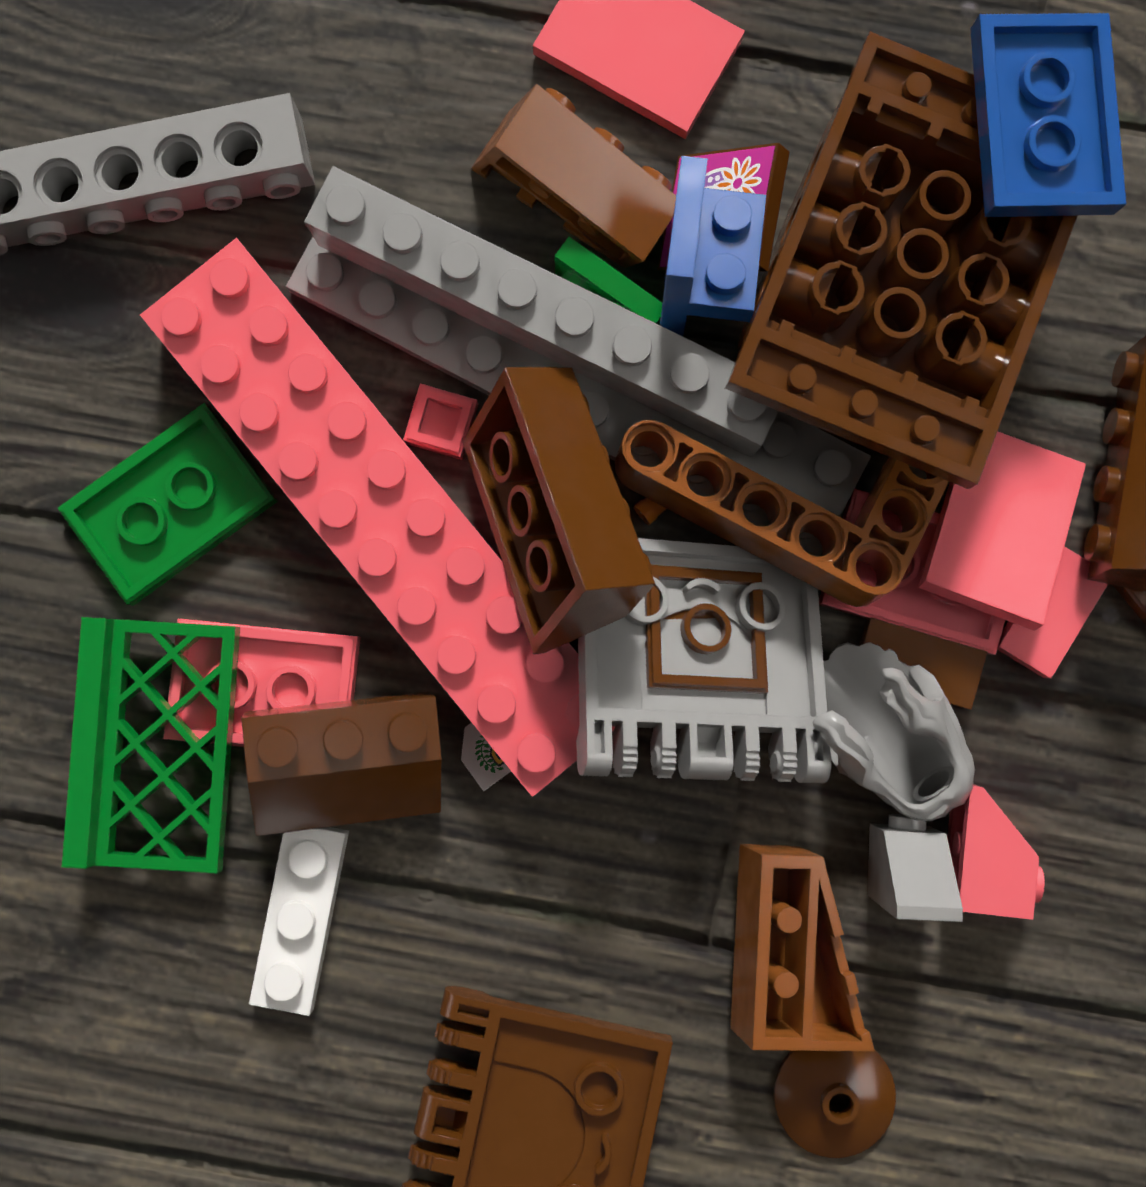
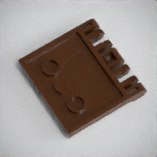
(550, 1098)

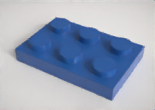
(1047, 115)

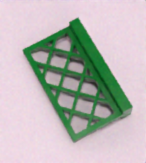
(99, 750)

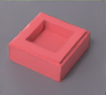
(440, 421)

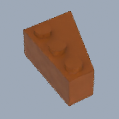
(579, 176)
(789, 956)

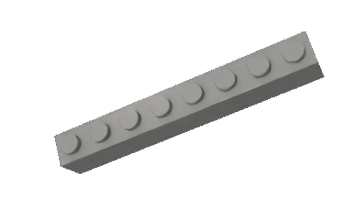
(536, 309)

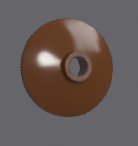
(809, 1082)

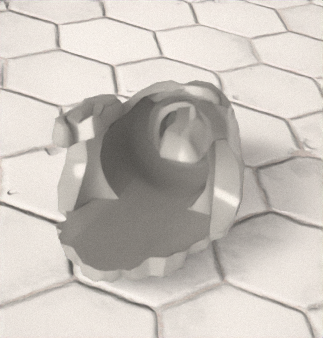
(894, 732)

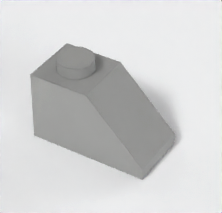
(912, 871)

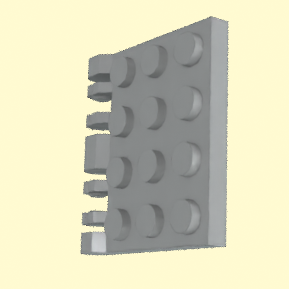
(617, 694)

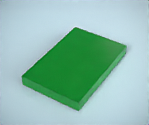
(167, 504)

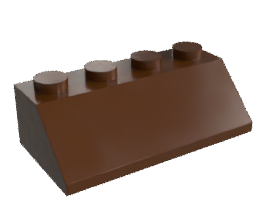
(555, 507)
(1119, 537)

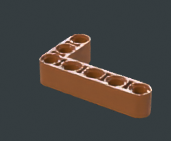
(787, 513)

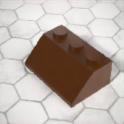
(342, 762)

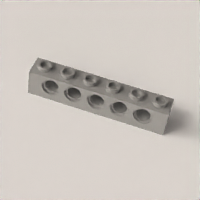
(156, 152)

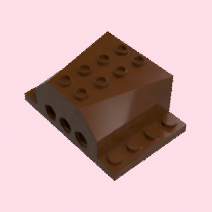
(888, 286)

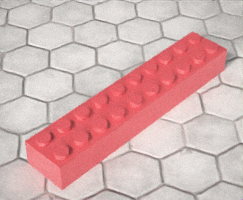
(373, 507)

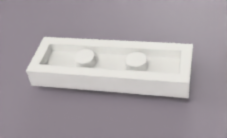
(299, 920)

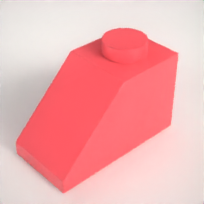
(992, 860)

